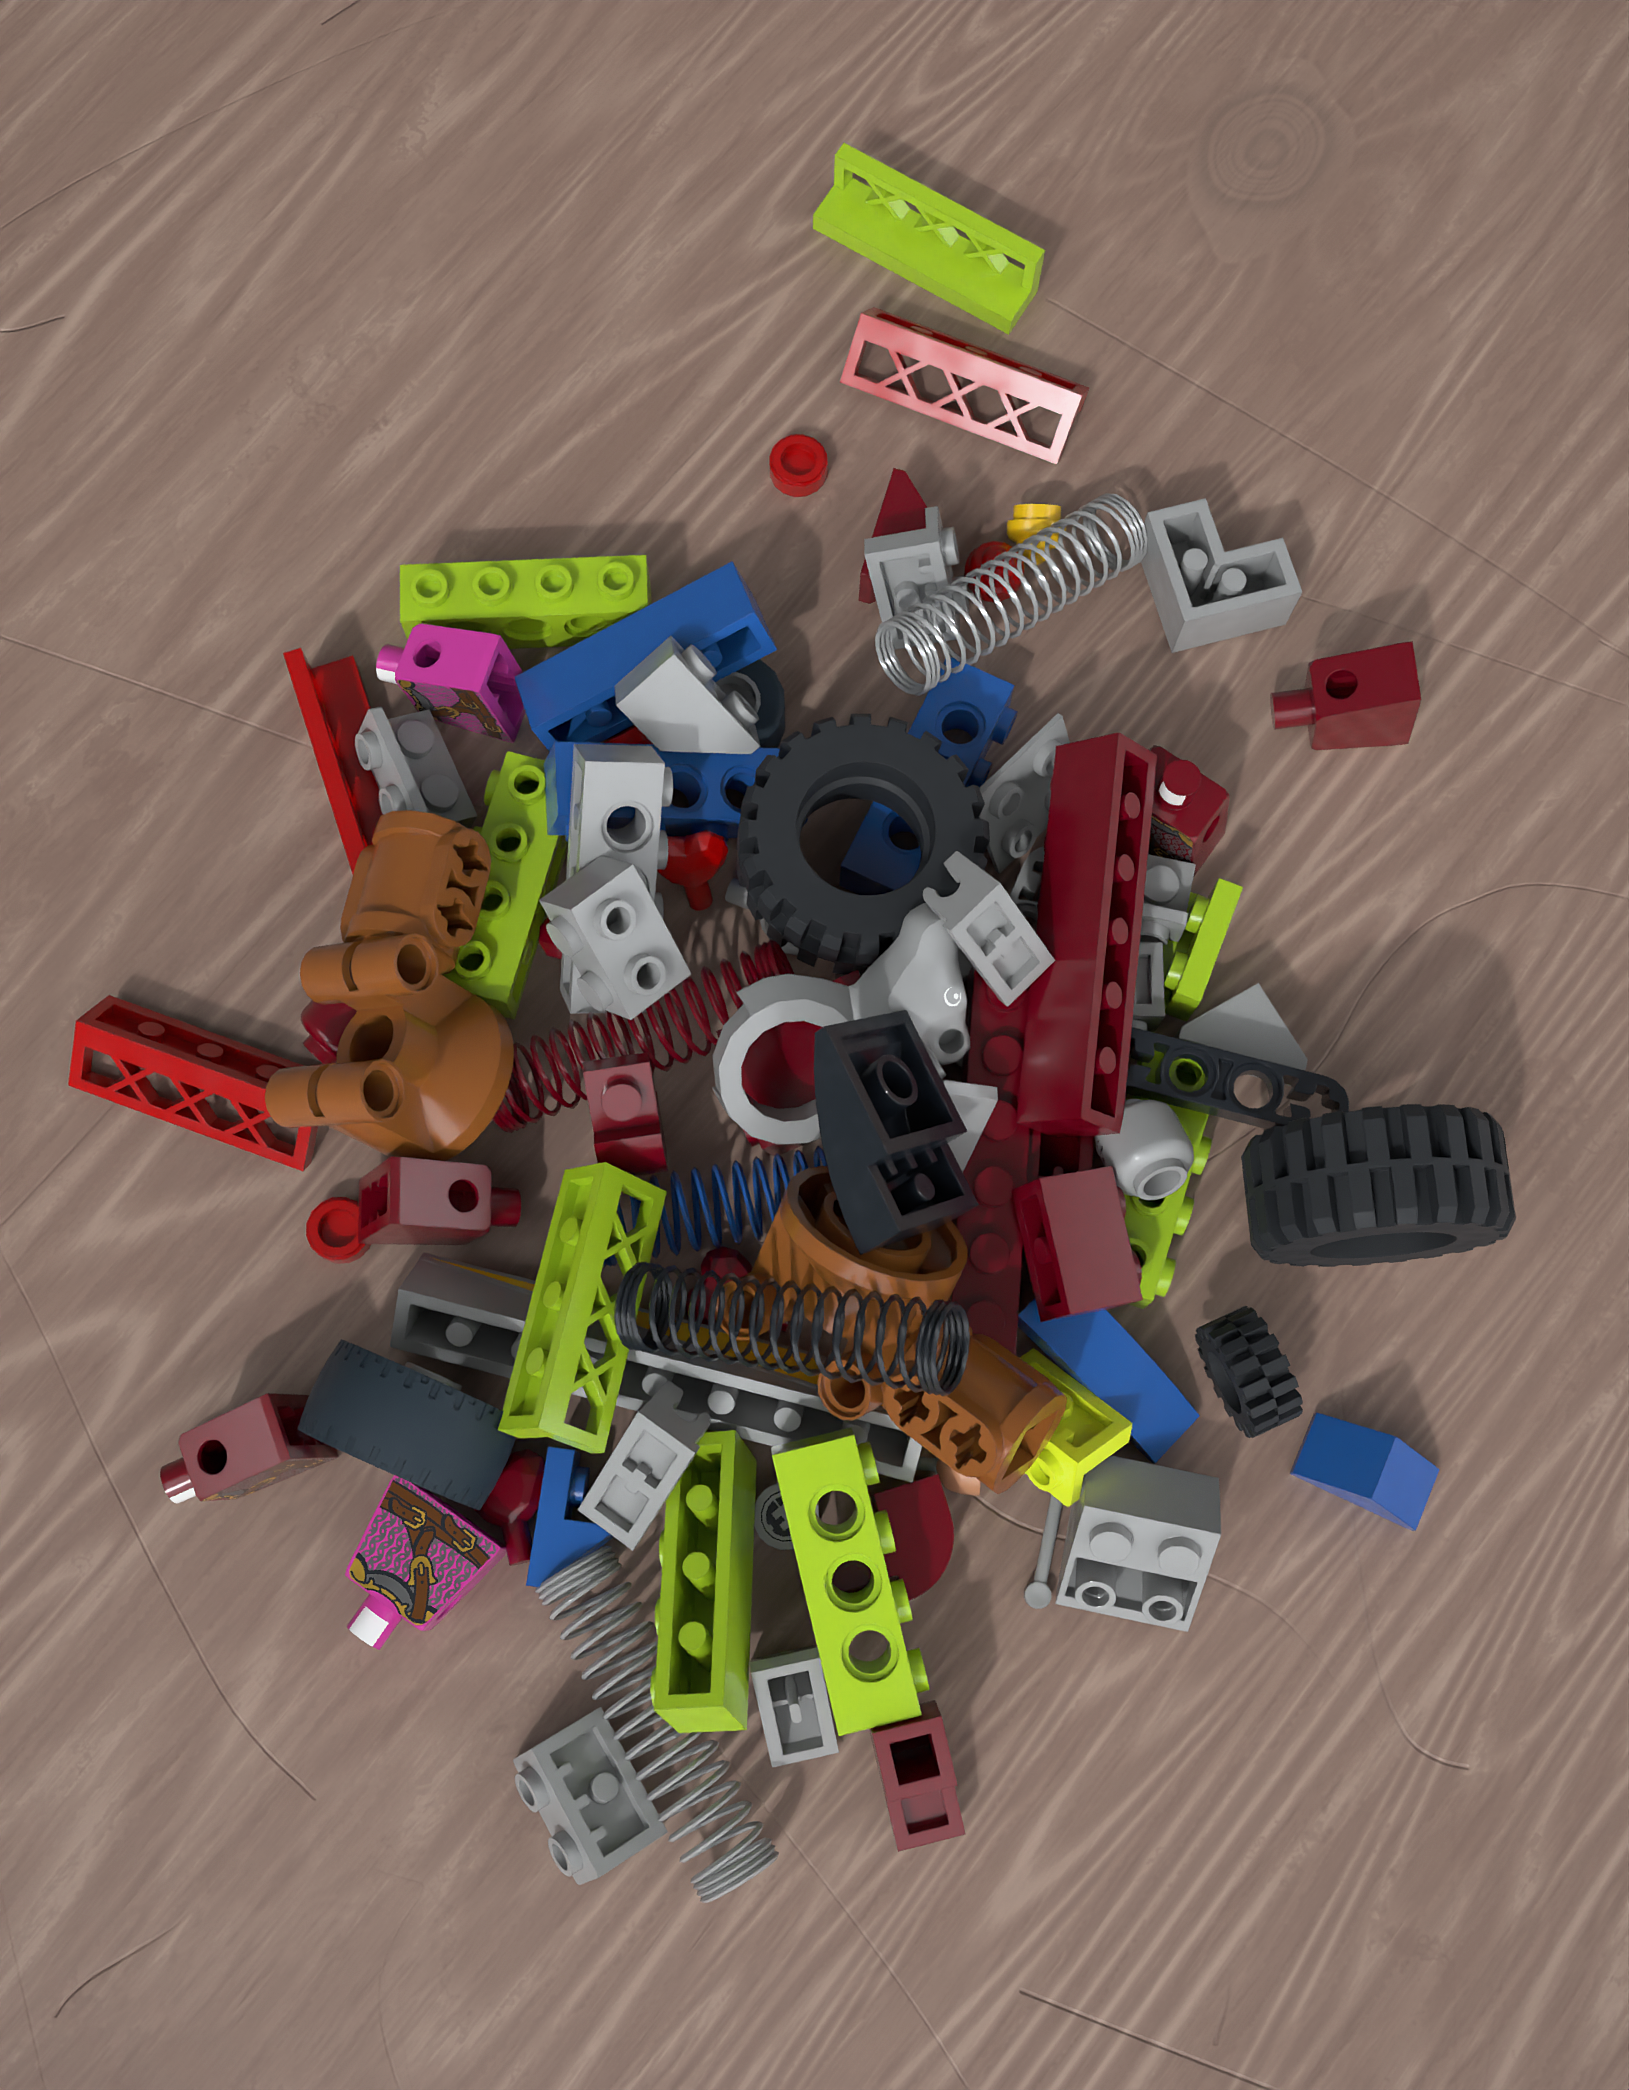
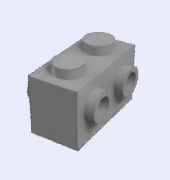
(614, 937)

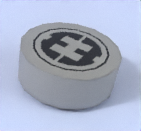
(772, 1520)

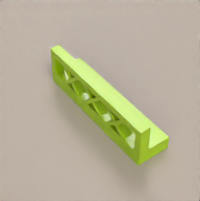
(926, 245)
(562, 1303)

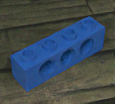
(967, 702)
(695, 774)

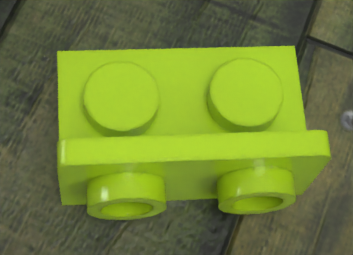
(1192, 959)

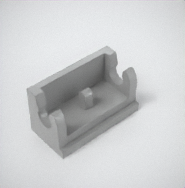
(990, 930)
(644, 1467)

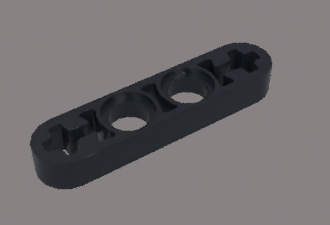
(1220, 1073)

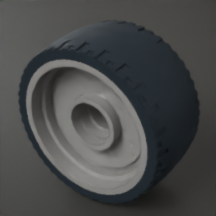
(408, 1424)

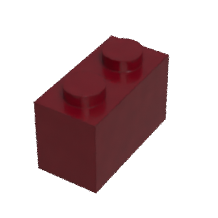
(1077, 1243)

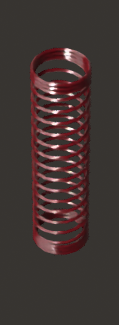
(769, 962)

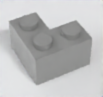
(1212, 592)

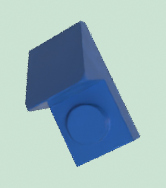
(556, 1537)

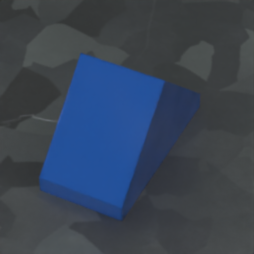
(1366, 1469)

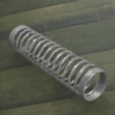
(927, 649)
(742, 1861)

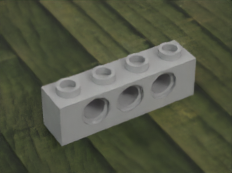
(602, 782)

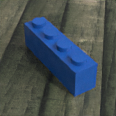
(575, 690)

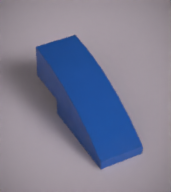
(1116, 1370)

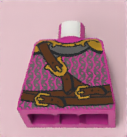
(459, 677)
(416, 1562)

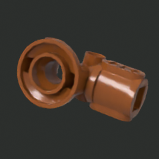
(422, 1054)
(999, 1410)

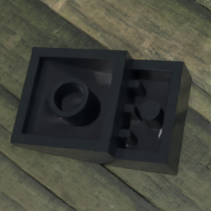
(887, 1130)

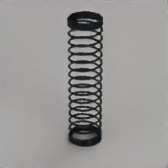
(663, 1317)

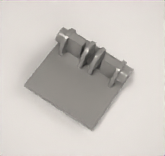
(1020, 795)

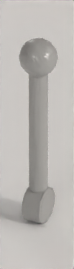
(1037, 1593)

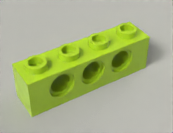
(526, 600)
(859, 1691)

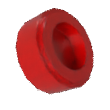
(798, 465)
(334, 1230)

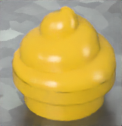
(1028, 521)

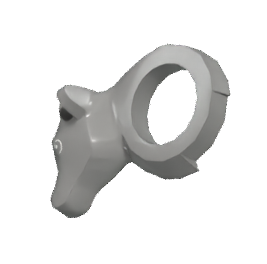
(912, 975)

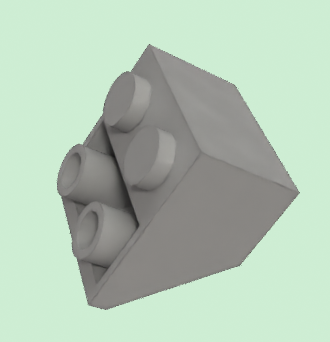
(1140, 1542)

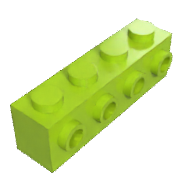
(521, 873)
(1153, 1222)
(707, 1590)

